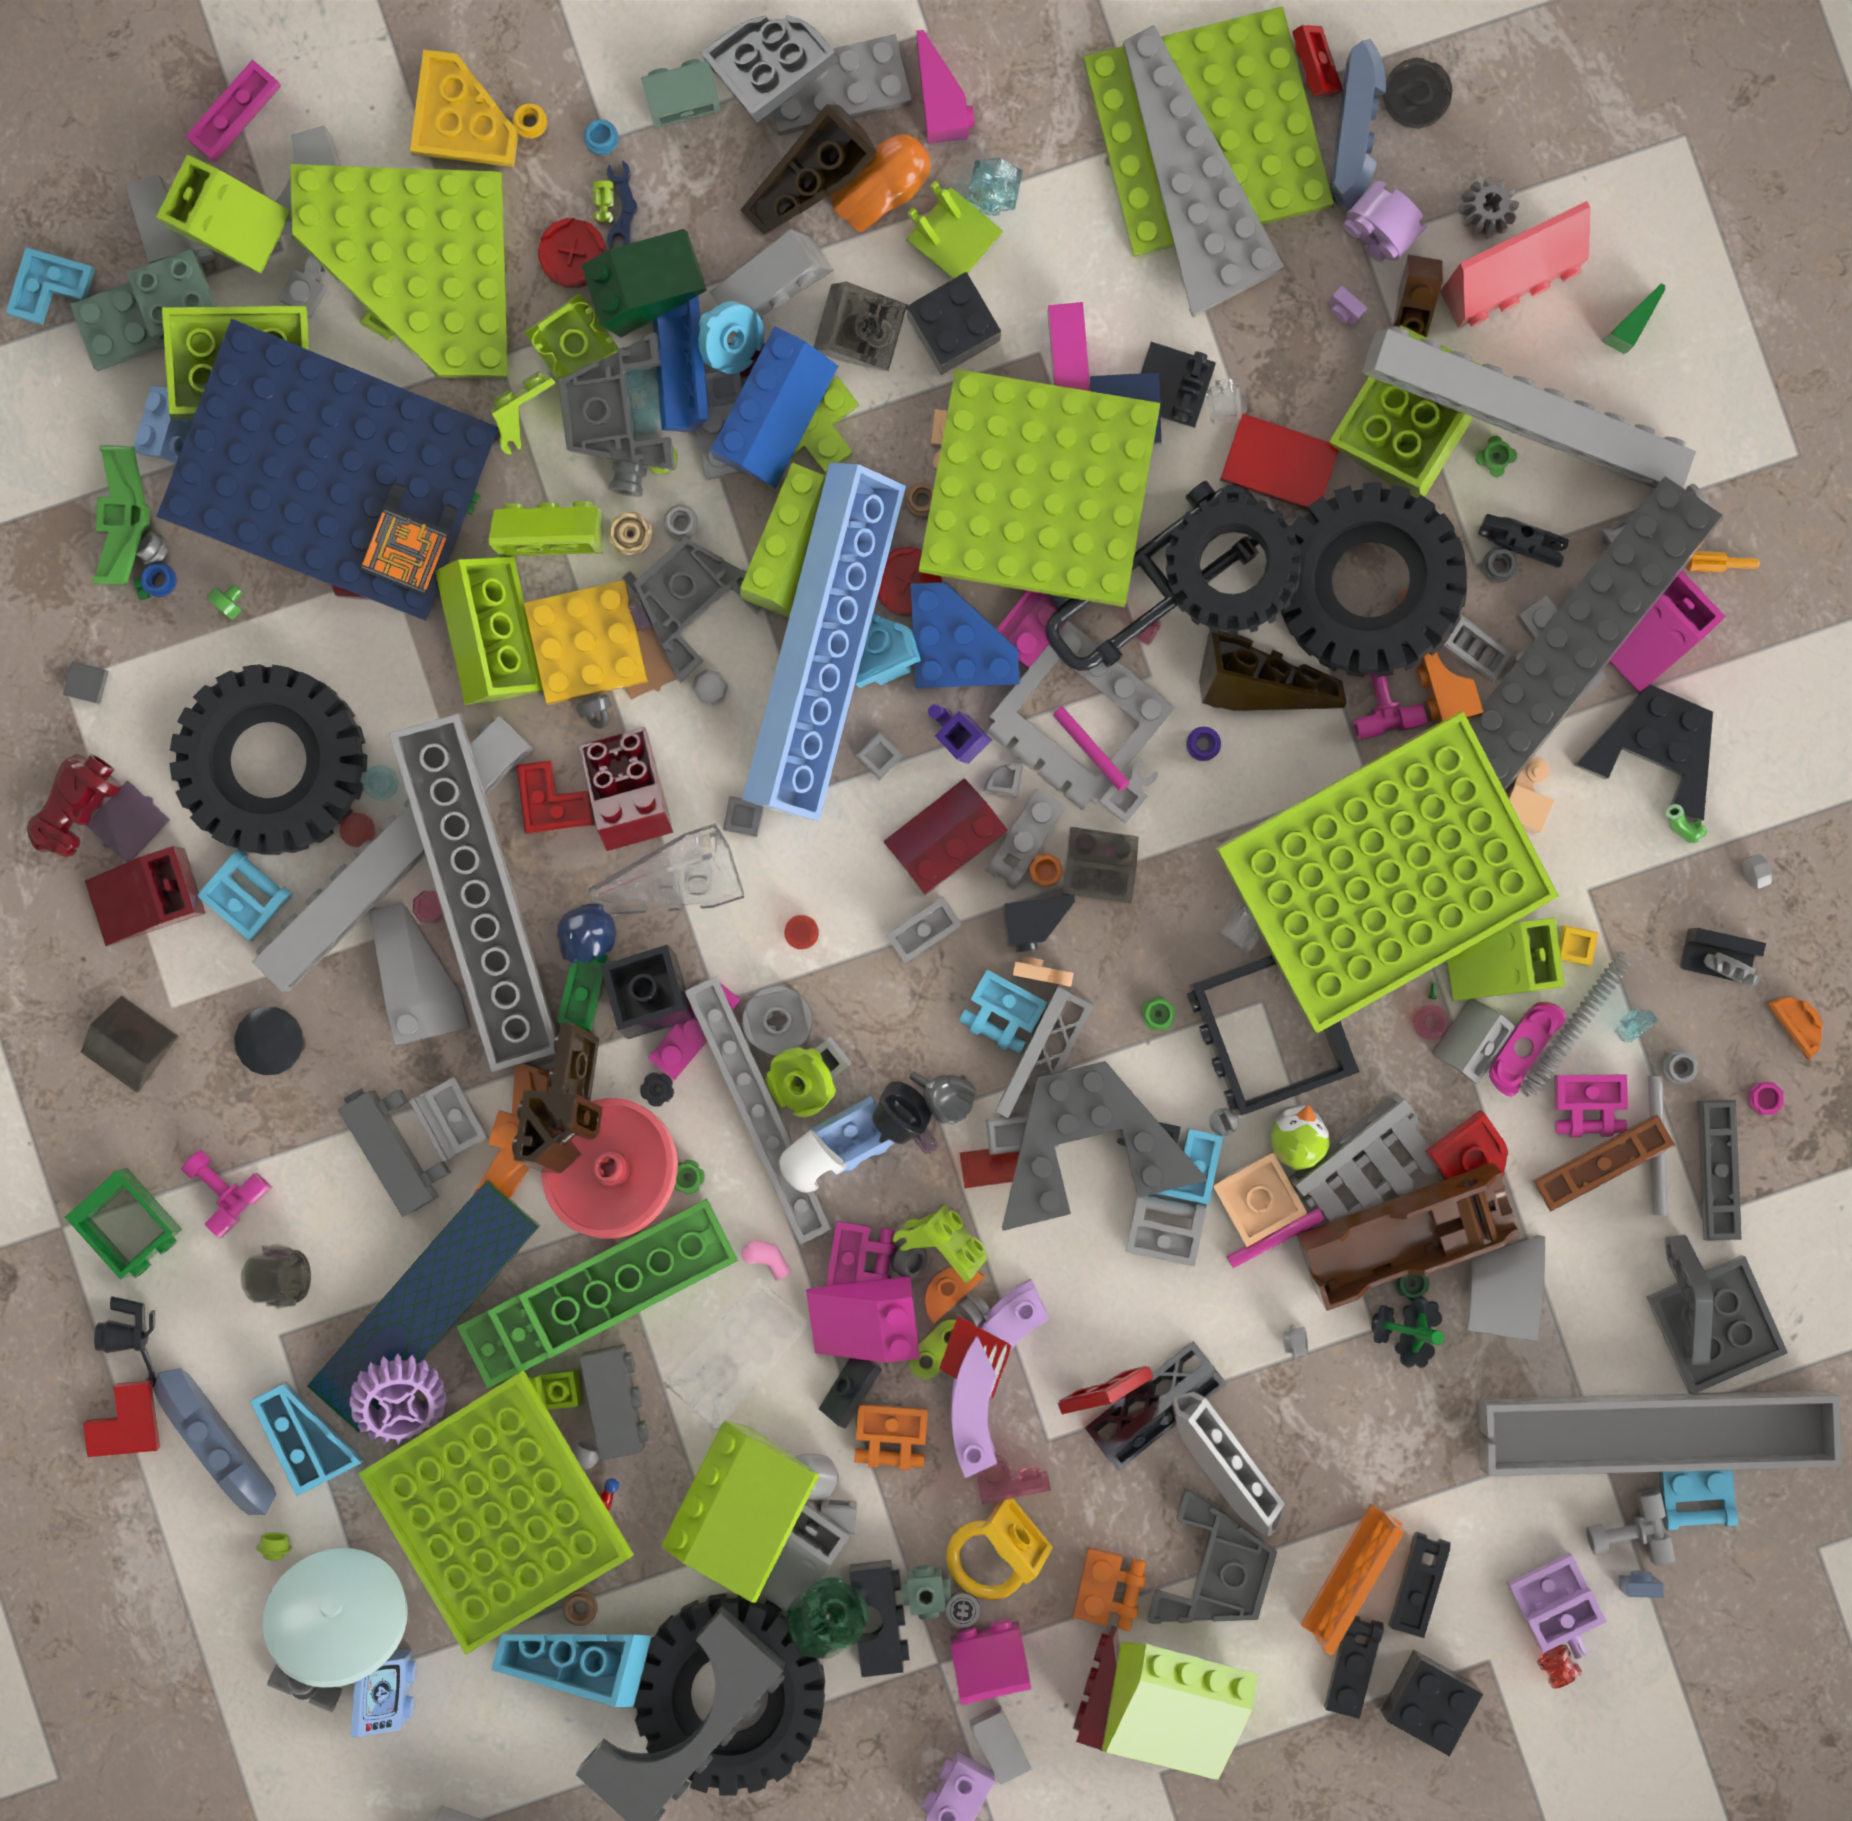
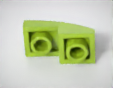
(558, 1388)

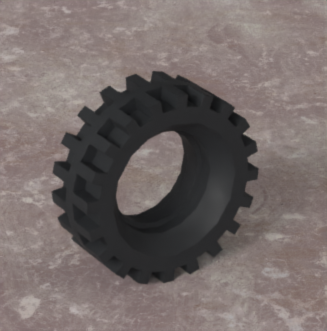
(1241, 609)

